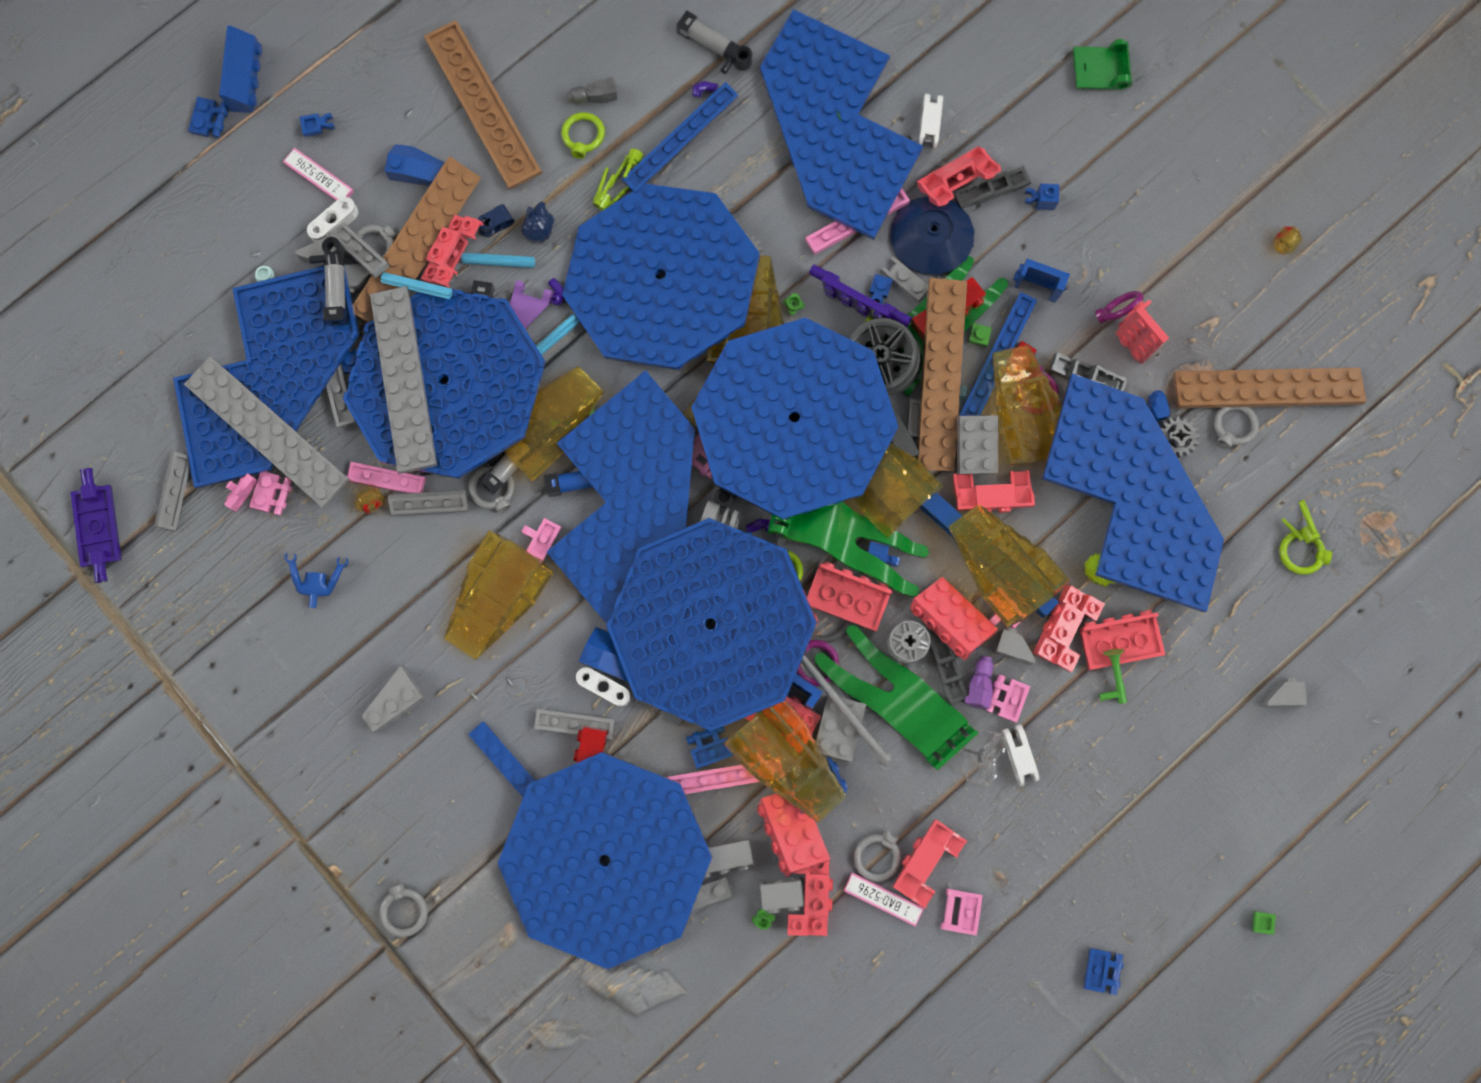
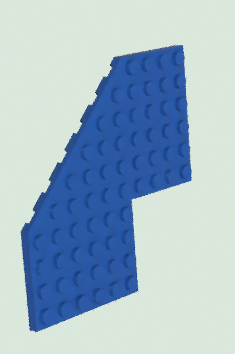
(847, 166)
(285, 366)
(640, 464)
(1158, 526)

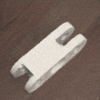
(930, 120)
(343, 210)
(593, 684)
(1020, 754)

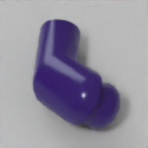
(703, 86)
(557, 297)
(758, 524)

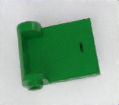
(1104, 66)

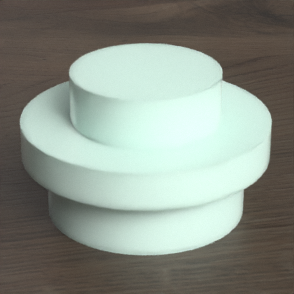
(264, 273)

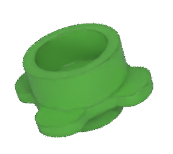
(794, 298)
(763, 923)

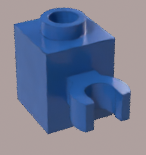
(1045, 197)
(881, 552)

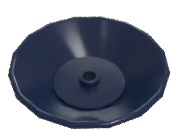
(929, 250)

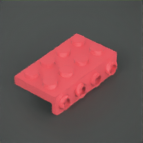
(1141, 333)
(848, 596)
(952, 618)
(1135, 635)
(792, 835)

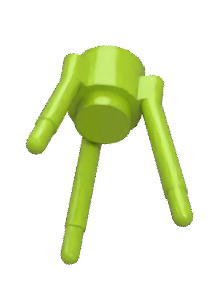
(632, 159)
(602, 199)
(1309, 532)

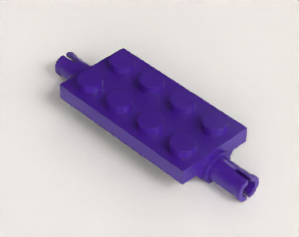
(851, 298)
(95, 525)

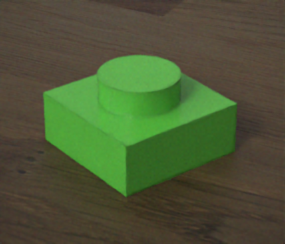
(979, 335)
(1263, 922)

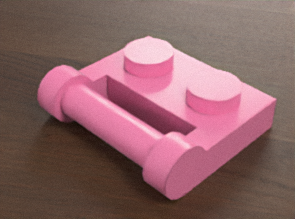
(968, 912)

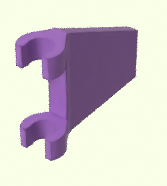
(528, 307)

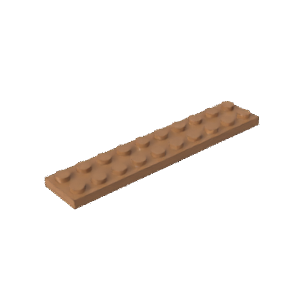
(483, 105)
(415, 240)
(941, 373)
(1269, 388)

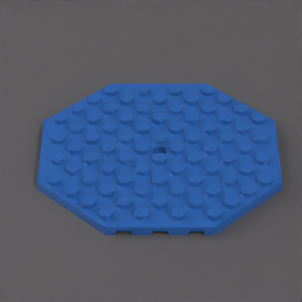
(672, 318)
(489, 389)
(802, 463)
(757, 633)
(597, 908)

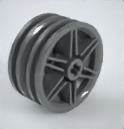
(900, 336)

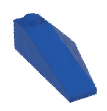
(412, 165)
(602, 655)

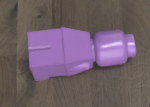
(980, 685)

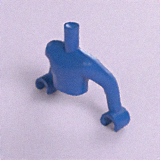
(314, 583)

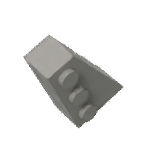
(393, 701)

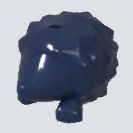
(537, 223)

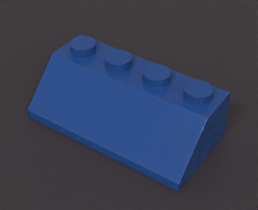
(240, 70)

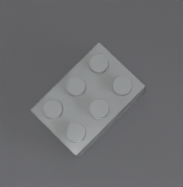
(977, 444)
(835, 732)
(781, 894)

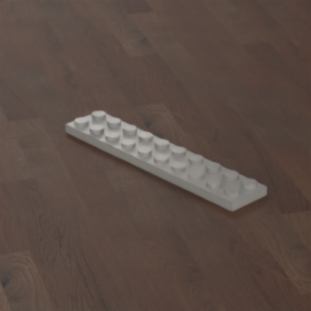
(403, 380)
(267, 432)

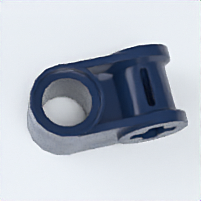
(496, 220)

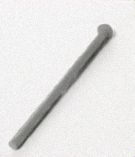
(885, 758)

